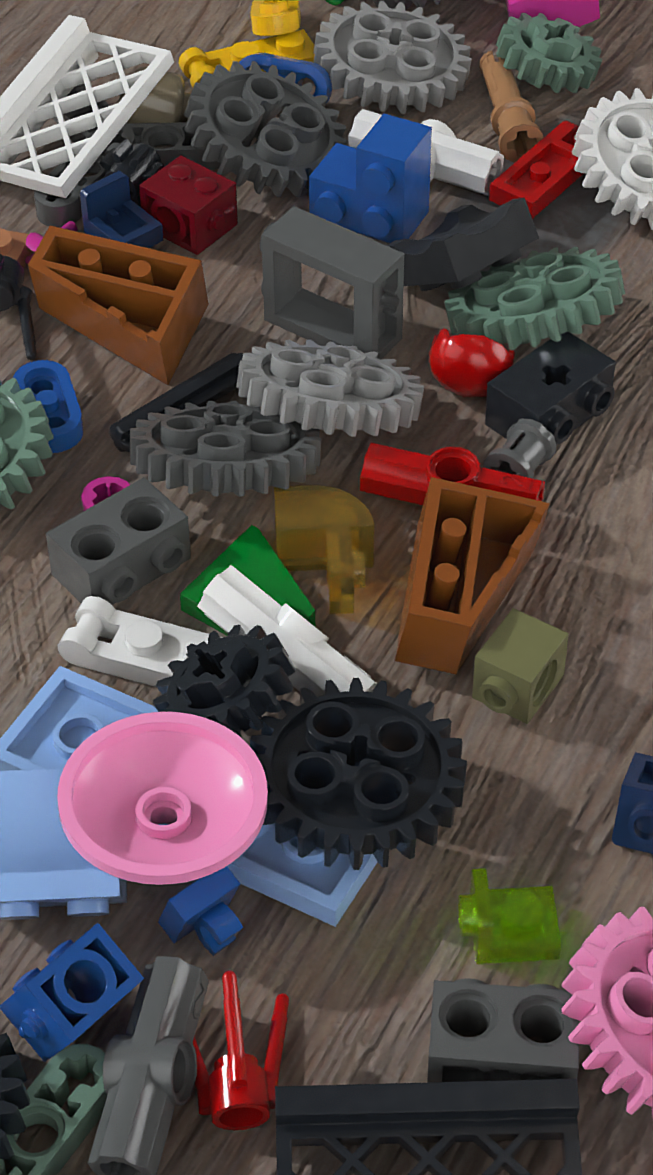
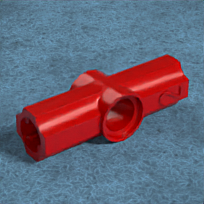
(407, 474)

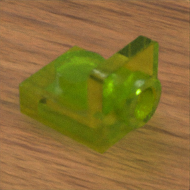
(509, 922)

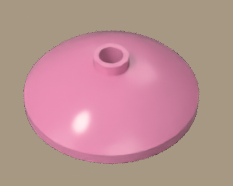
(157, 773)

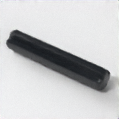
(199, 389)

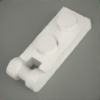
(138, 646)

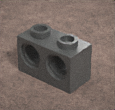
(119, 544)
(504, 1022)

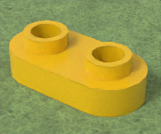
(275, 17)

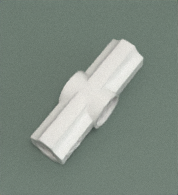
(451, 158)
(237, 601)

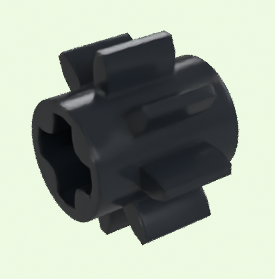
(135, 161)

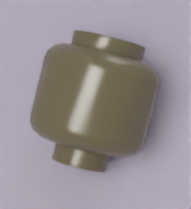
(164, 103)

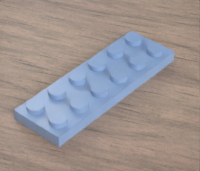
(76, 707)

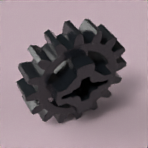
(229, 679)

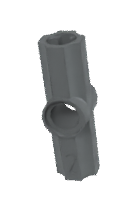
(149, 1069)

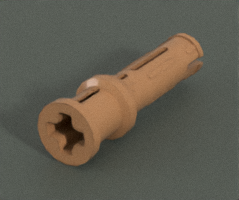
(512, 115)

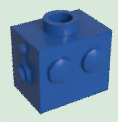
(70, 992)

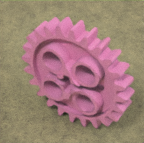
(615, 1004)

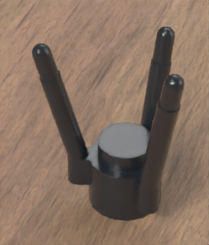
(14, 293)

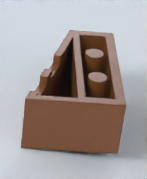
(121, 296)
(462, 568)

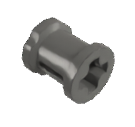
(523, 455)

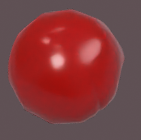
(467, 362)

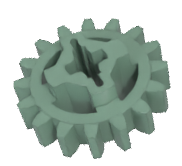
(548, 52)

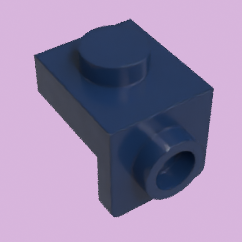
(114, 216)

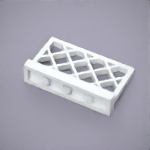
(41, 95)

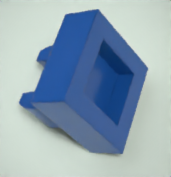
(205, 910)

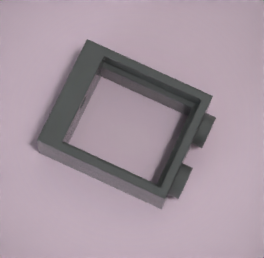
(345, 255)

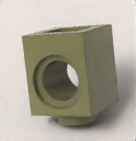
(519, 665)

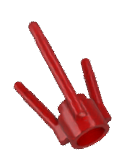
(238, 1089)

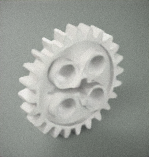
(617, 153)

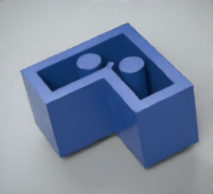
(379, 184)

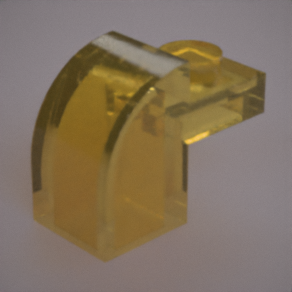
(328, 532)

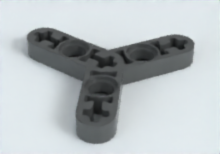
(58, 211)

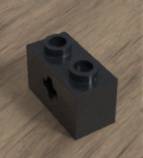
(554, 385)

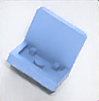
(38, 859)

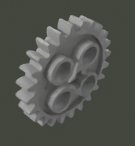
(392, 56)
(330, 387)

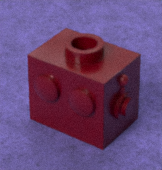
(190, 203)

